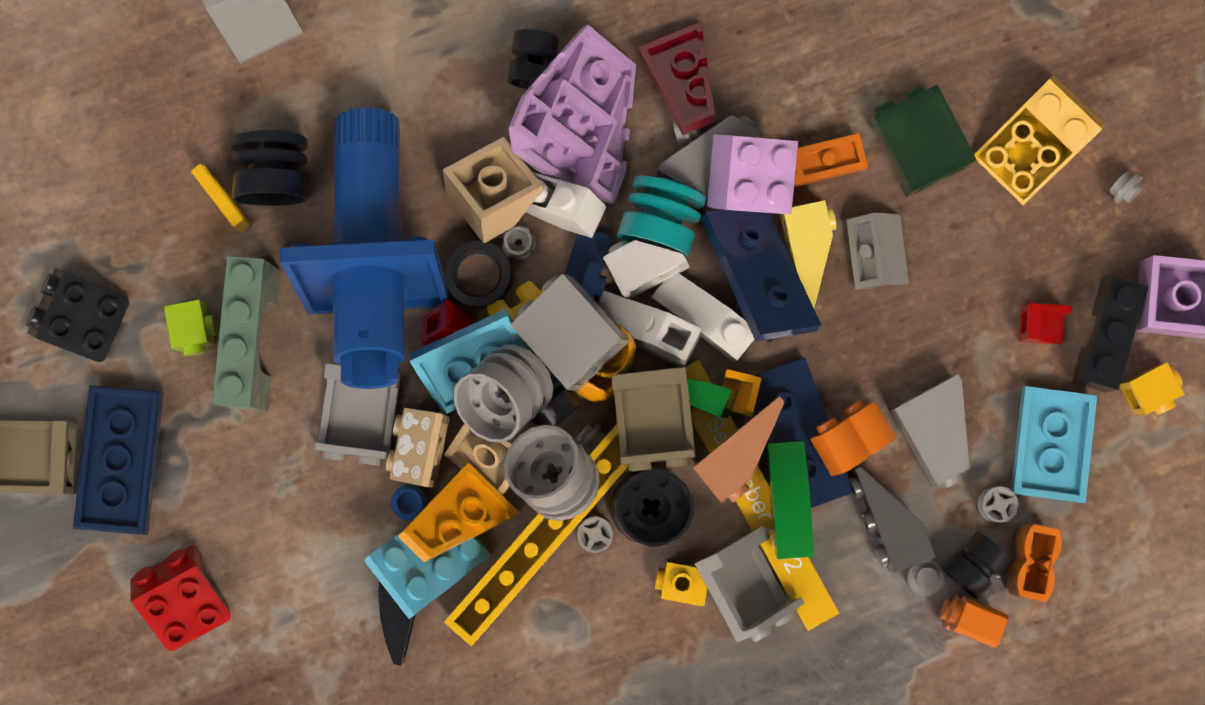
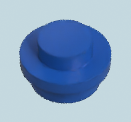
(408, 502)

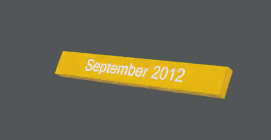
(795, 574)

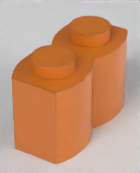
(853, 437)
(1035, 553)
(974, 620)

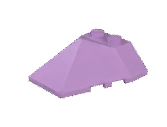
(576, 116)

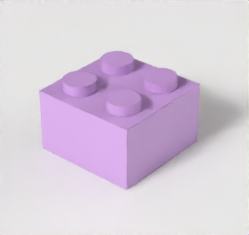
(752, 174)
(1173, 297)

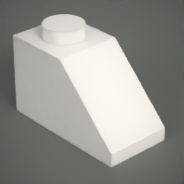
(642, 266)

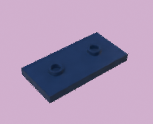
(760, 274)
(798, 421)
(118, 460)

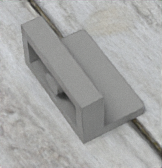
(877, 250)

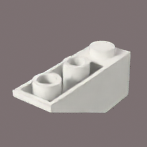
(567, 206)
(653, 329)

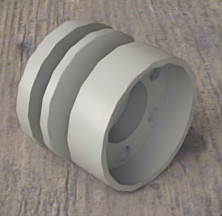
(503, 393)
(551, 472)

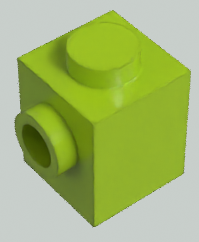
(190, 327)

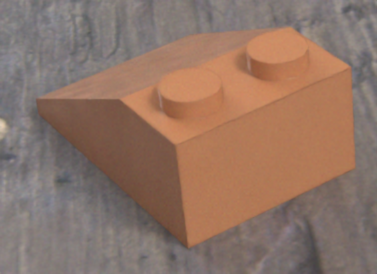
(736, 458)

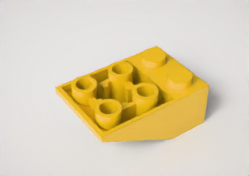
(1039, 139)

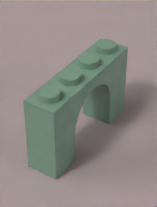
(238, 375)

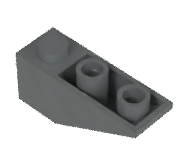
(898, 531)

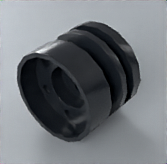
(269, 163)
(672, 510)

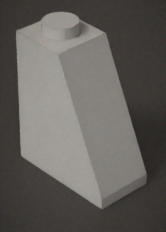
(693, 162)
(936, 431)

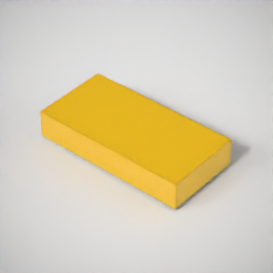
(221, 197)

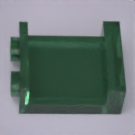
(922, 138)

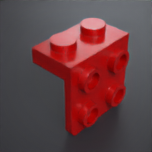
(178, 599)

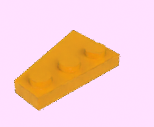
(457, 514)

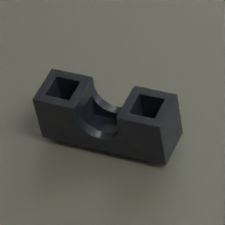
(1117, 316)

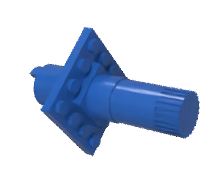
(368, 268)

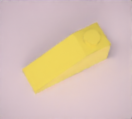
(808, 242)

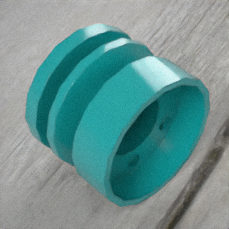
(663, 209)

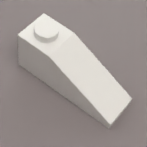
(718, 323)

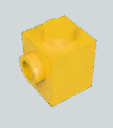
(1153, 390)
(681, 584)

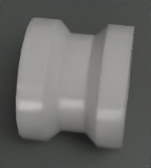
(1004, 502)
(596, 538)

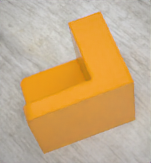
(748, 391)

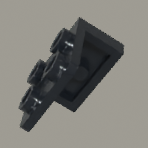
(77, 315)

